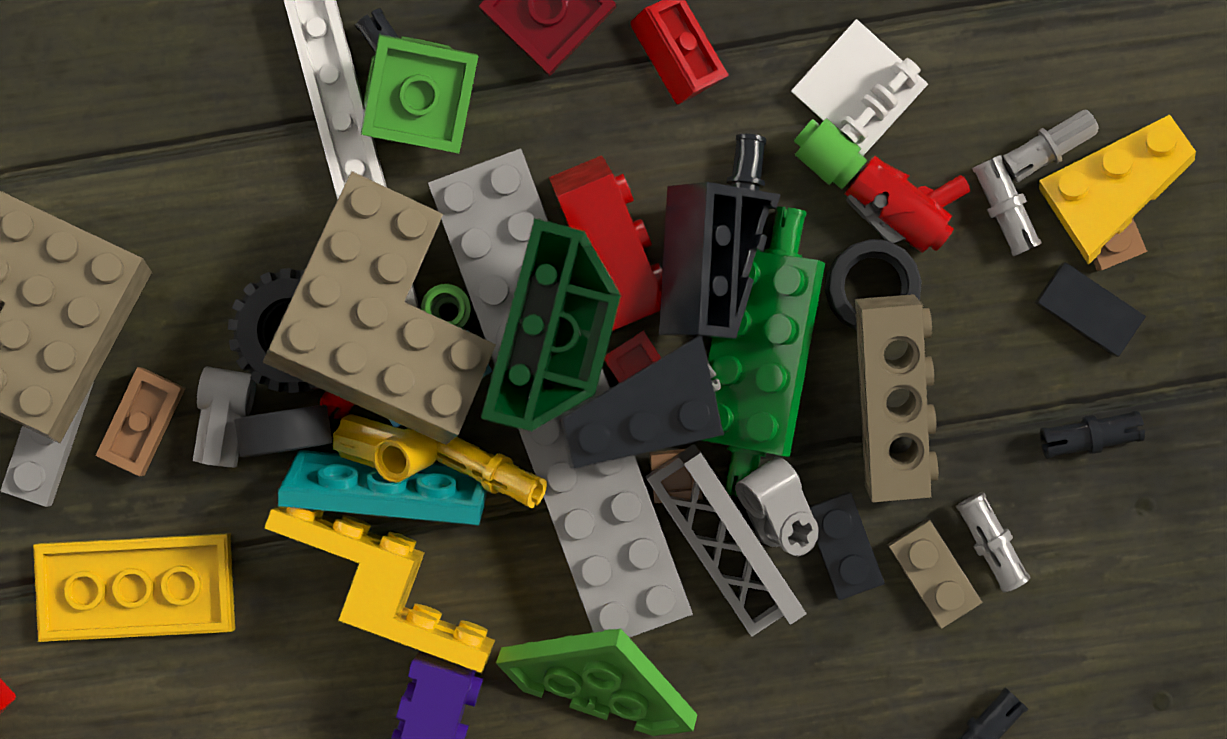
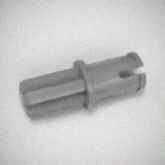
(1050, 145)

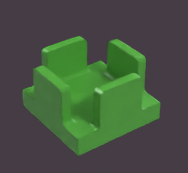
(418, 93)

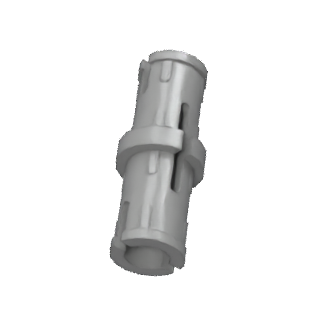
(1006, 205)
(993, 542)

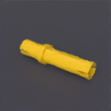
(494, 471)

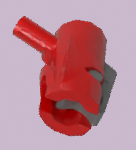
(902, 210)

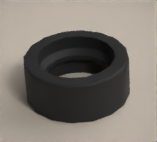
(870, 248)
(283, 431)

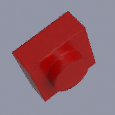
(631, 357)

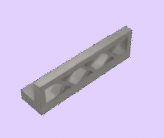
(745, 539)

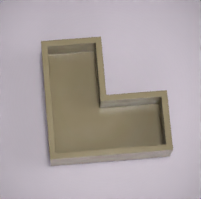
(59, 313)
(358, 334)

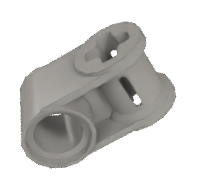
(778, 507)

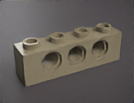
(878, 324)

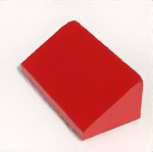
(678, 49)

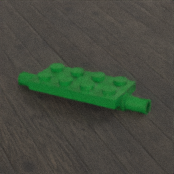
(767, 361)

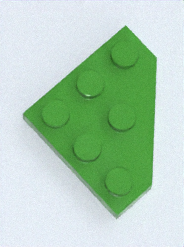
(601, 676)

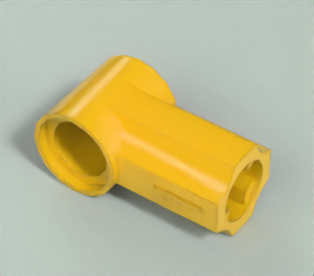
(387, 448)

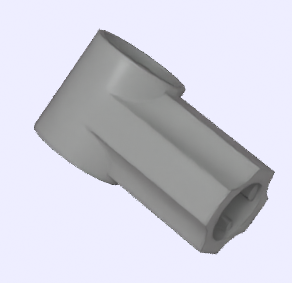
(222, 399)

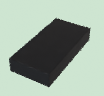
(1090, 309)

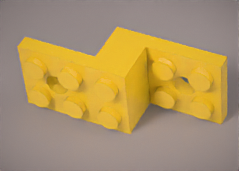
(383, 586)

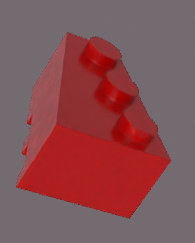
(597, 205)

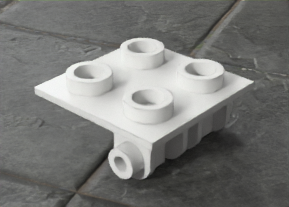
(860, 86)

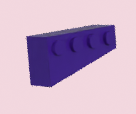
(436, 699)

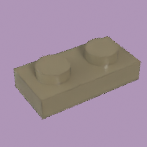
(934, 573)

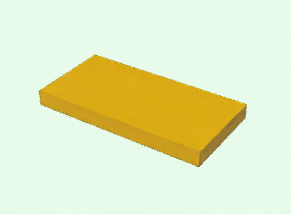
(134, 587)

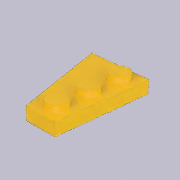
(1114, 183)

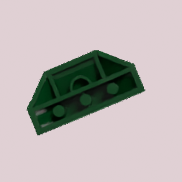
(553, 330)

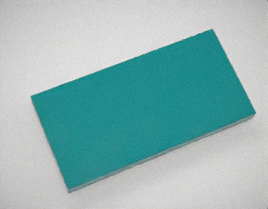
(341, 485)

